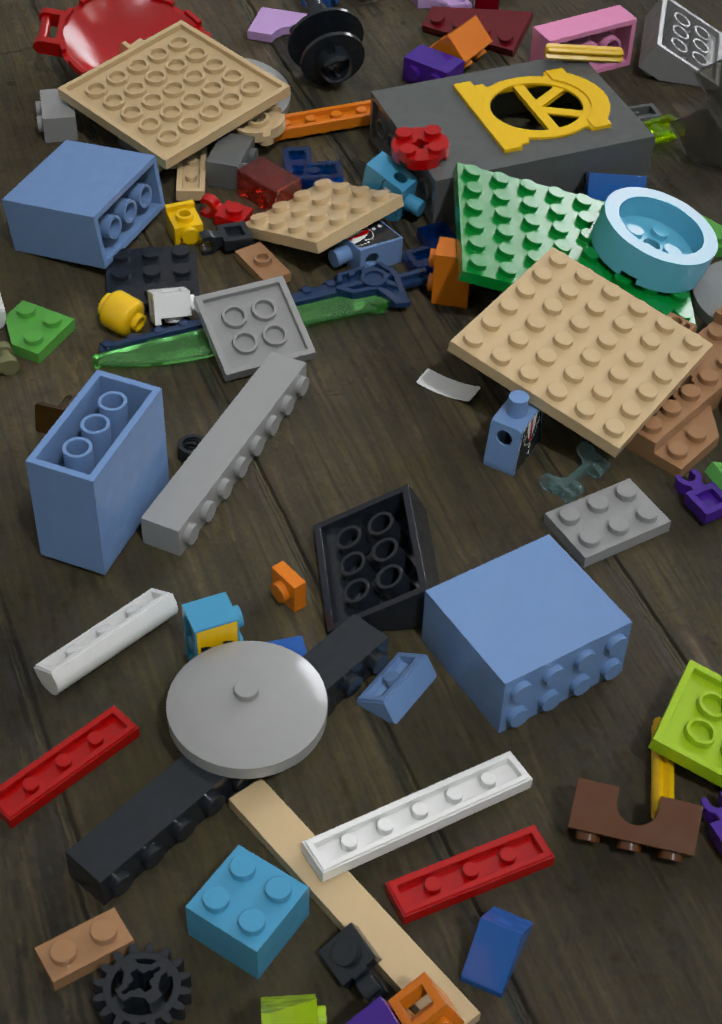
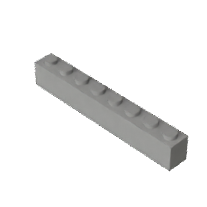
(224, 455)

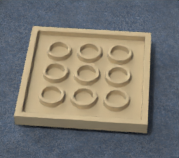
(323, 215)

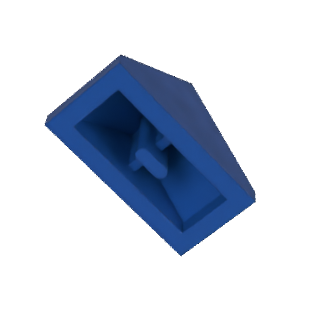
(495, 950)

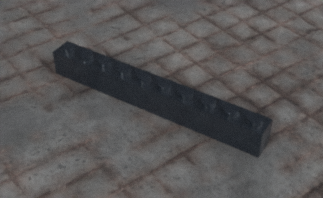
(185, 794)

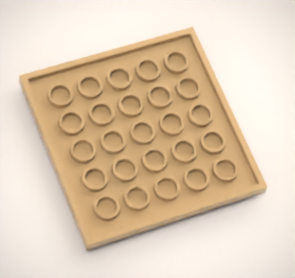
(174, 93)
(581, 350)

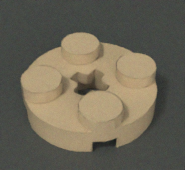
(264, 126)

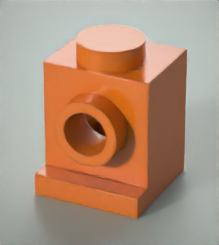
(436, 1012)

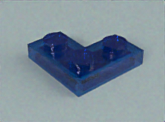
(299, 163)
(429, 237)

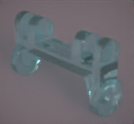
(569, 487)

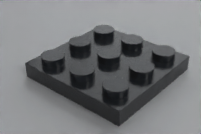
(153, 268)

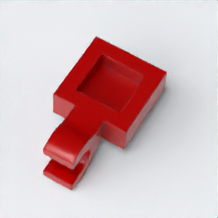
(224, 213)

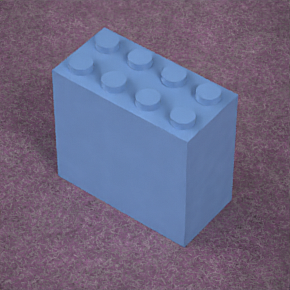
(84, 203)
(98, 471)
(525, 632)

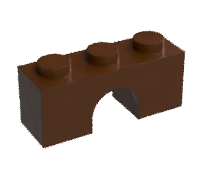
(671, 831)

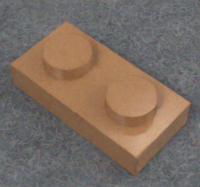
(83, 948)

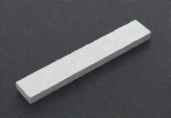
(415, 816)

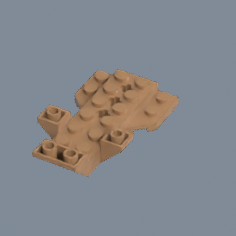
(685, 425)

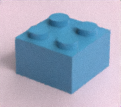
(247, 911)

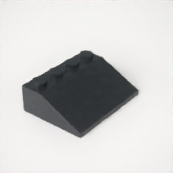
(377, 562)

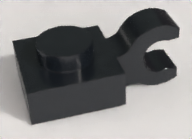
(229, 236)
(352, 960)

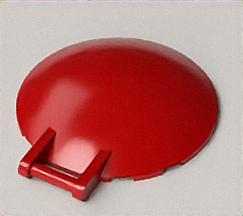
(96, 28)

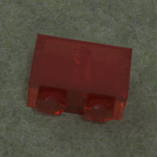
(266, 183)

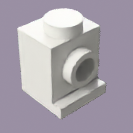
(170, 304)

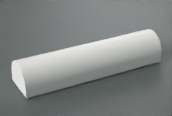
(105, 640)

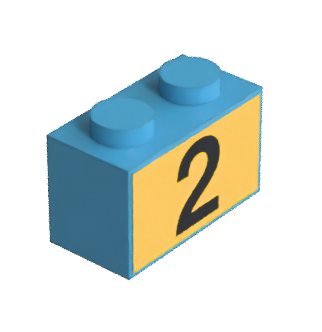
(210, 623)

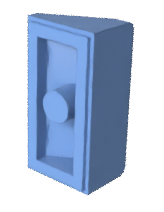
(398, 686)

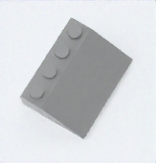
(677, 44)

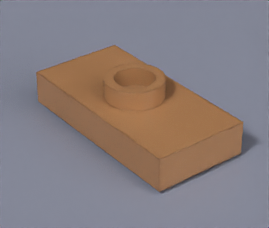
(261, 263)

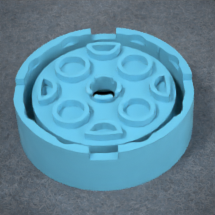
(654, 239)

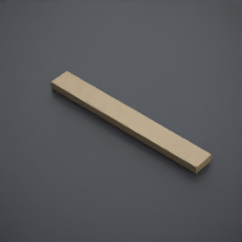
(342, 896)

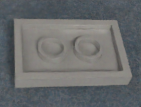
(606, 522)

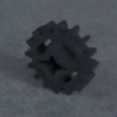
(145, 983)

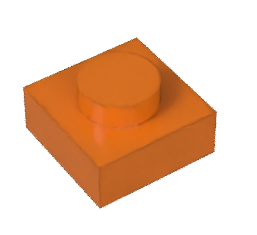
(288, 586)

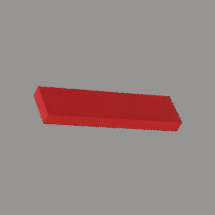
(65, 765)
(468, 874)

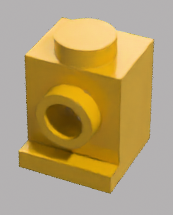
(183, 223)

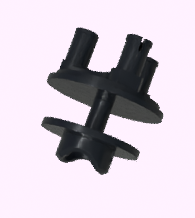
(327, 43)

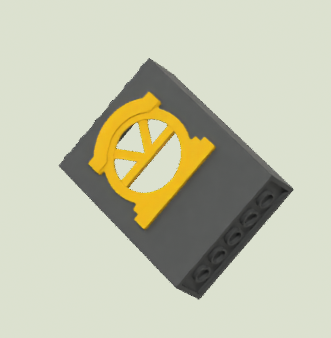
(466, 107)

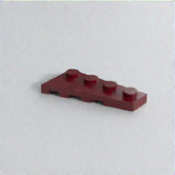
(503, 26)

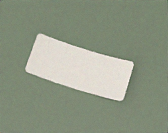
(447, 386)

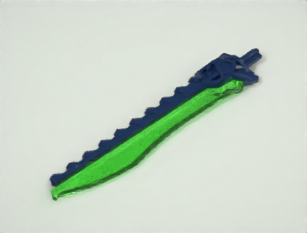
(348, 294)

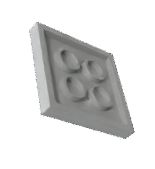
(250, 324)

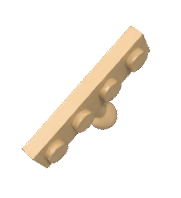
(191, 176)

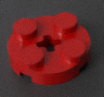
(408, 141)

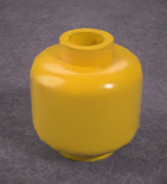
(121, 313)

